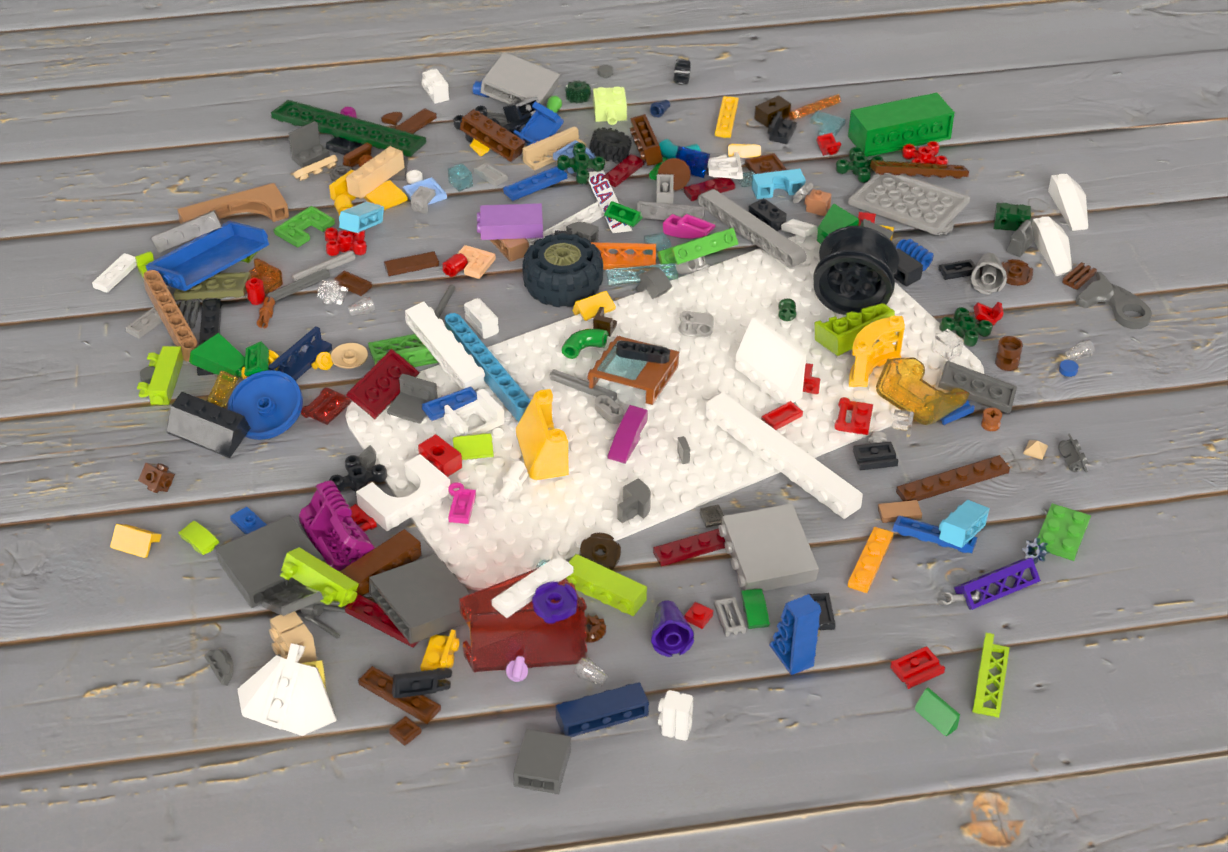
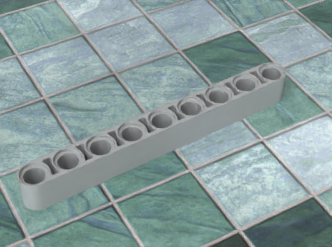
(752, 228)

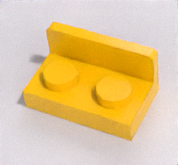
(440, 652)

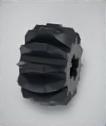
(682, 71)

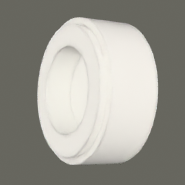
(414, 176)

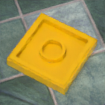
(386, 195)

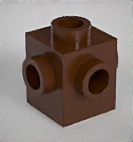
(156, 477)

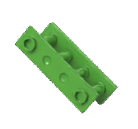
(698, 247)

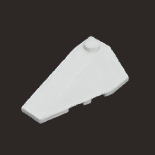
(1069, 200)
(1053, 245)

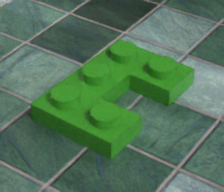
(293, 228)

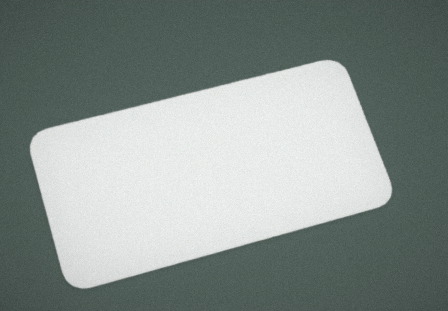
(562, 511)

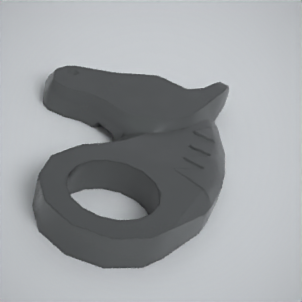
(1119, 301)

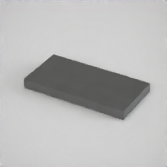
(980, 386)
(291, 599)

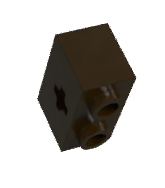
(767, 110)

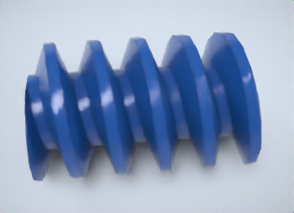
(916, 251)

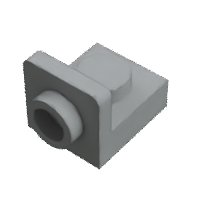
(421, 199)

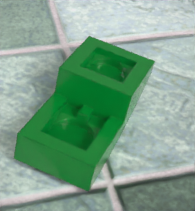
(755, 608)

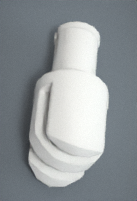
(512, 481)

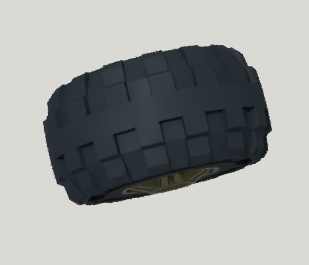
(562, 269)

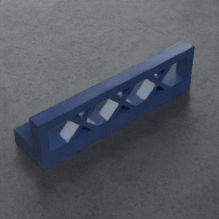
(301, 361)

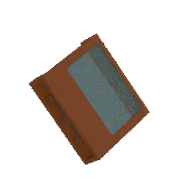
(634, 373)

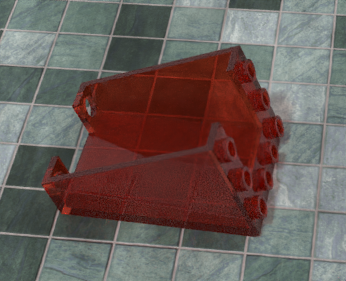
(523, 634)

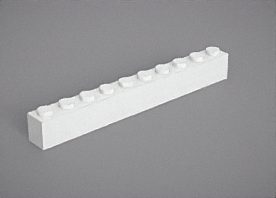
(784, 455)

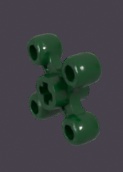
(580, 163)
(858, 164)
(966, 326)

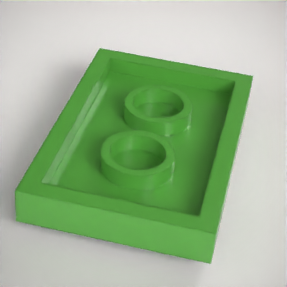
(1063, 531)

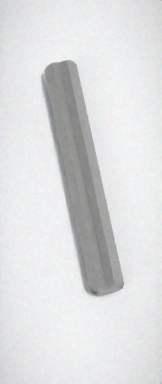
(329, 264)

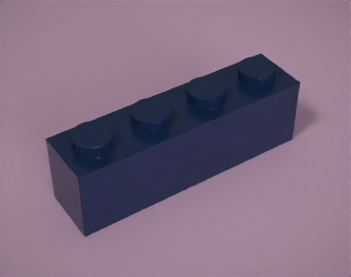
(602, 710)

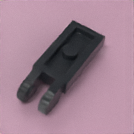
(421, 682)

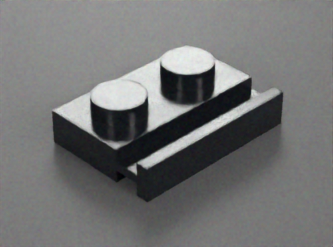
(875, 455)

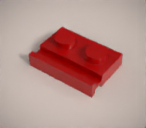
(917, 667)

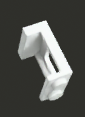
(484, 407)

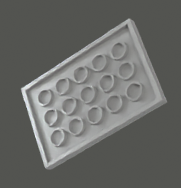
(909, 201)

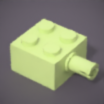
(610, 104)

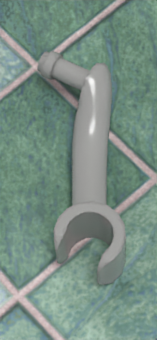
(958, 597)

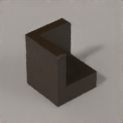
(604, 323)

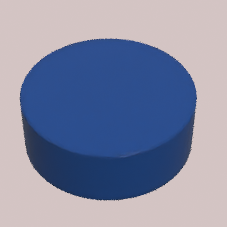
(1068, 368)

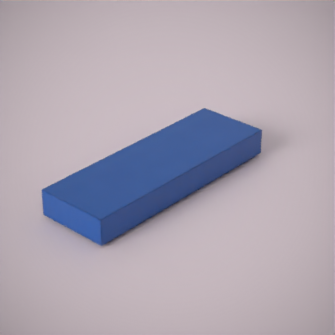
(435, 408)

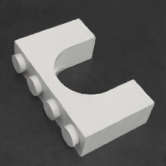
(392, 511)

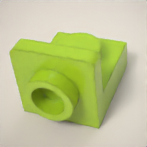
(142, 260)

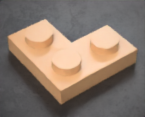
(478, 261)

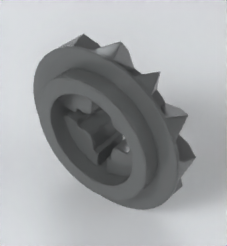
(339, 171)

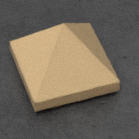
(1036, 449)

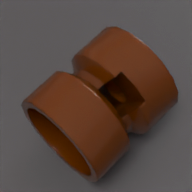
(1008, 353)

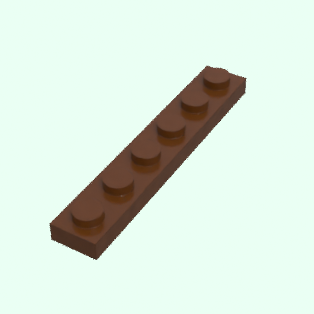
(923, 169)
(953, 479)

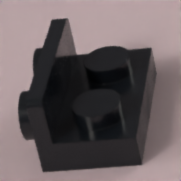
(781, 130)

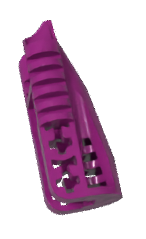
(332, 529)

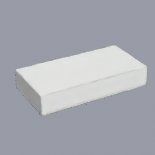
(799, 227)

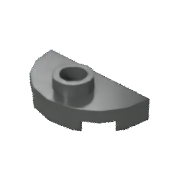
(221, 664)

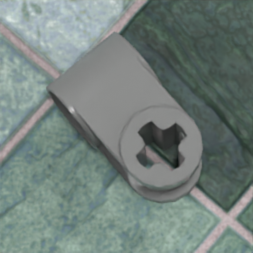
(692, 265)
(697, 323)

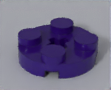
(554, 611)

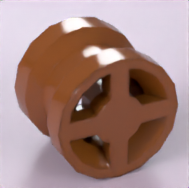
(991, 419)

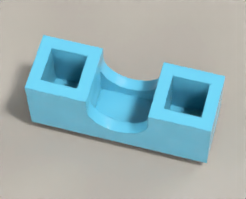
(765, 183)

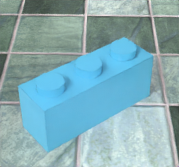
(361, 217)
(963, 523)

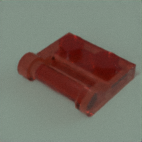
(332, 406)

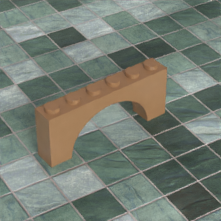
(261, 200)

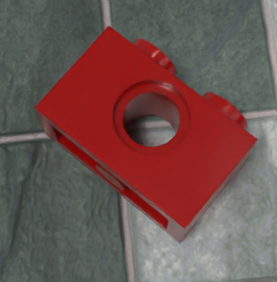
(441, 455)

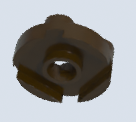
(607, 544)

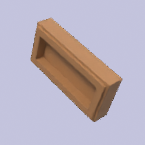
(890, 511)

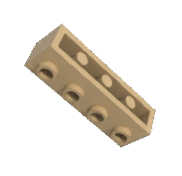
(375, 172)

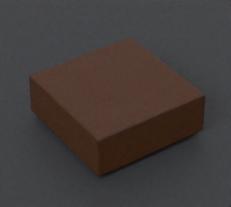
(405, 730)

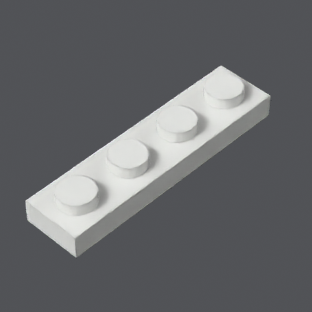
(524, 590)

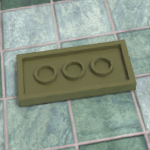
(217, 286)

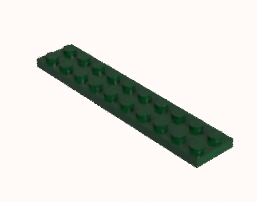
(348, 127)

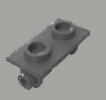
(1071, 448)

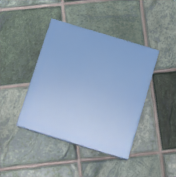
(430, 183)

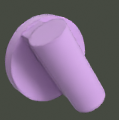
(517, 669)

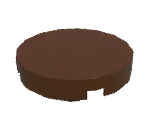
(677, 168)
(1017, 272)

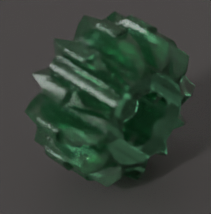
(578, 92)

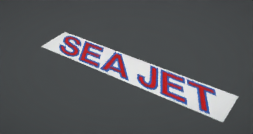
(604, 195)

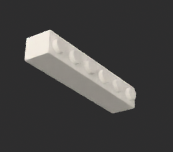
(444, 347)

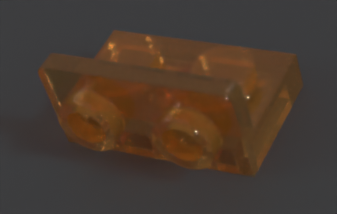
(268, 274)

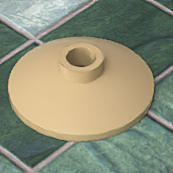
(349, 355)

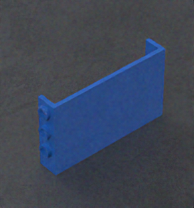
(209, 254)

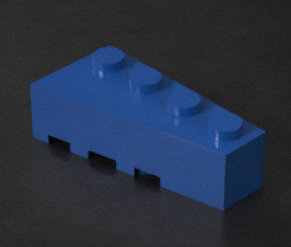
(797, 634)

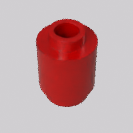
(454, 264)
(255, 291)

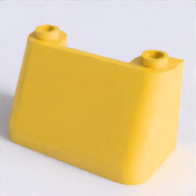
(542, 449)

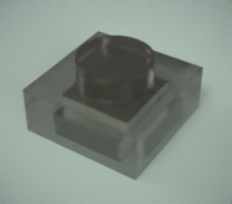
(711, 515)

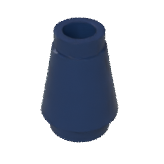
(659, 108)

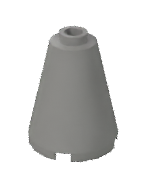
(989, 274)

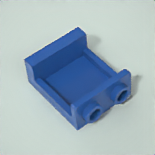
(540, 126)

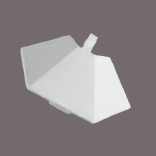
(287, 695)

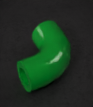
(583, 339)

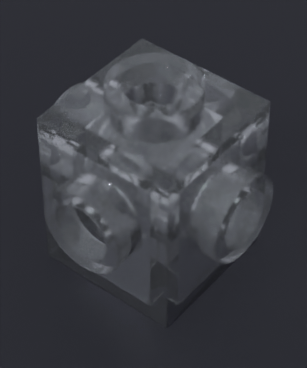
(332, 292)

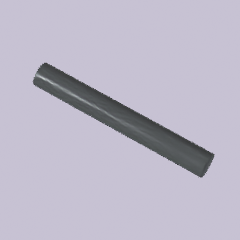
(444, 301)

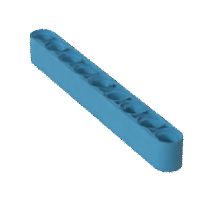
(495, 375)

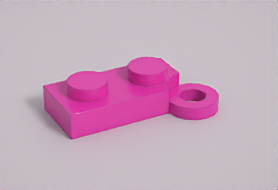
(462, 503)

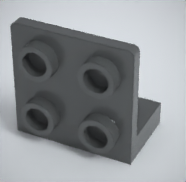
(306, 145)
(412, 395)

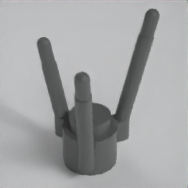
(316, 610)

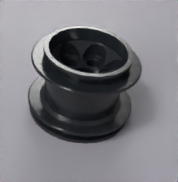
(855, 269)

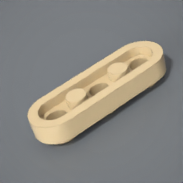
(316, 168)

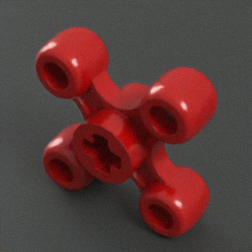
(925, 154)
(344, 241)

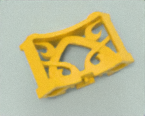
(870, 356)

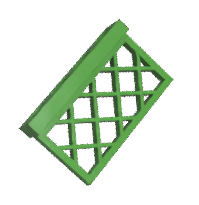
(416, 355)

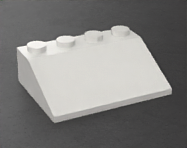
(771, 362)

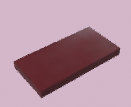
(381, 384)

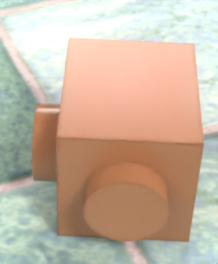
(818, 202)

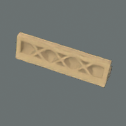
(548, 146)

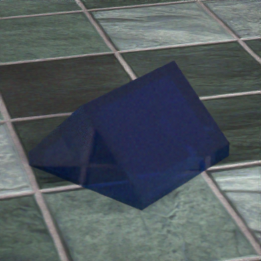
(694, 159)

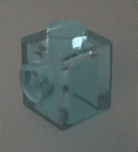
(460, 177)
(660, 240)

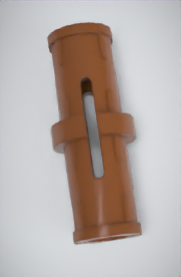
(265, 312)

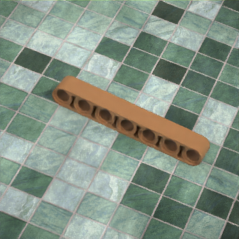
(169, 313)

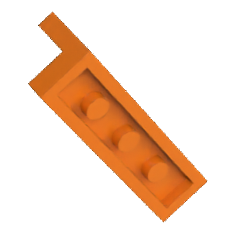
(624, 260)

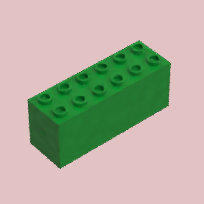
(901, 122)

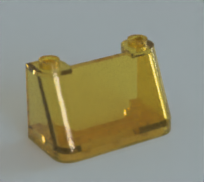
(904, 388)

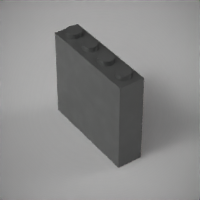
(258, 557)
(420, 597)

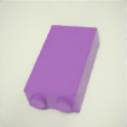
(510, 221)

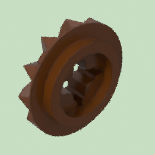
(598, 628)

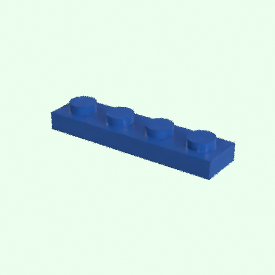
(534, 183)
(928, 532)

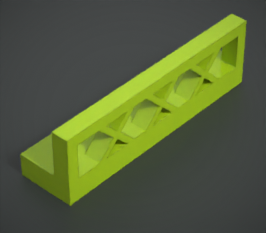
(984, 674)

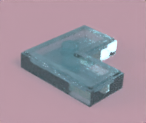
(828, 123)

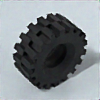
(610, 144)

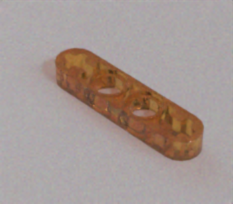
(815, 106)

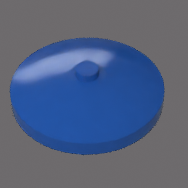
(268, 402)

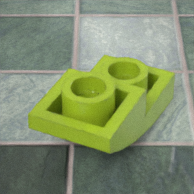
(199, 538)

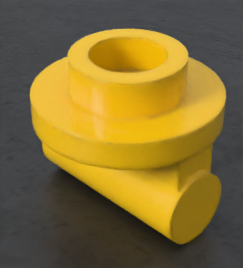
(323, 361)

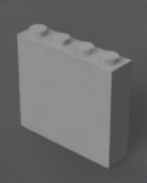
(518, 79)
(768, 548)

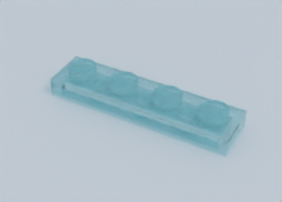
(631, 274)

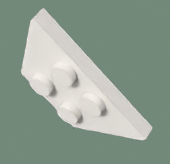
(725, 166)

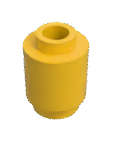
(342, 203)

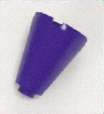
(671, 630)

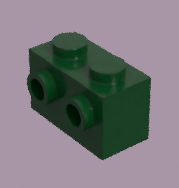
(1010, 216)

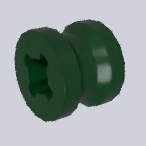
(787, 309)

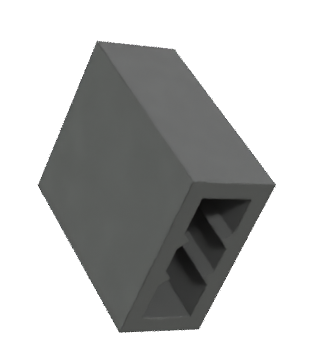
(542, 761)

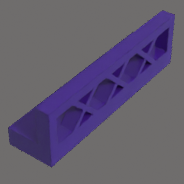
(993, 577)

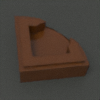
(392, 118)

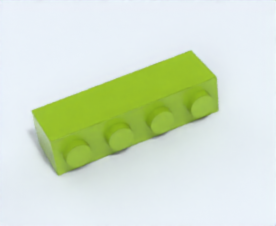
(607, 585)

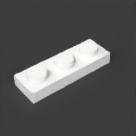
(115, 273)

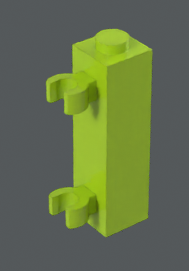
(165, 375)
(319, 577)

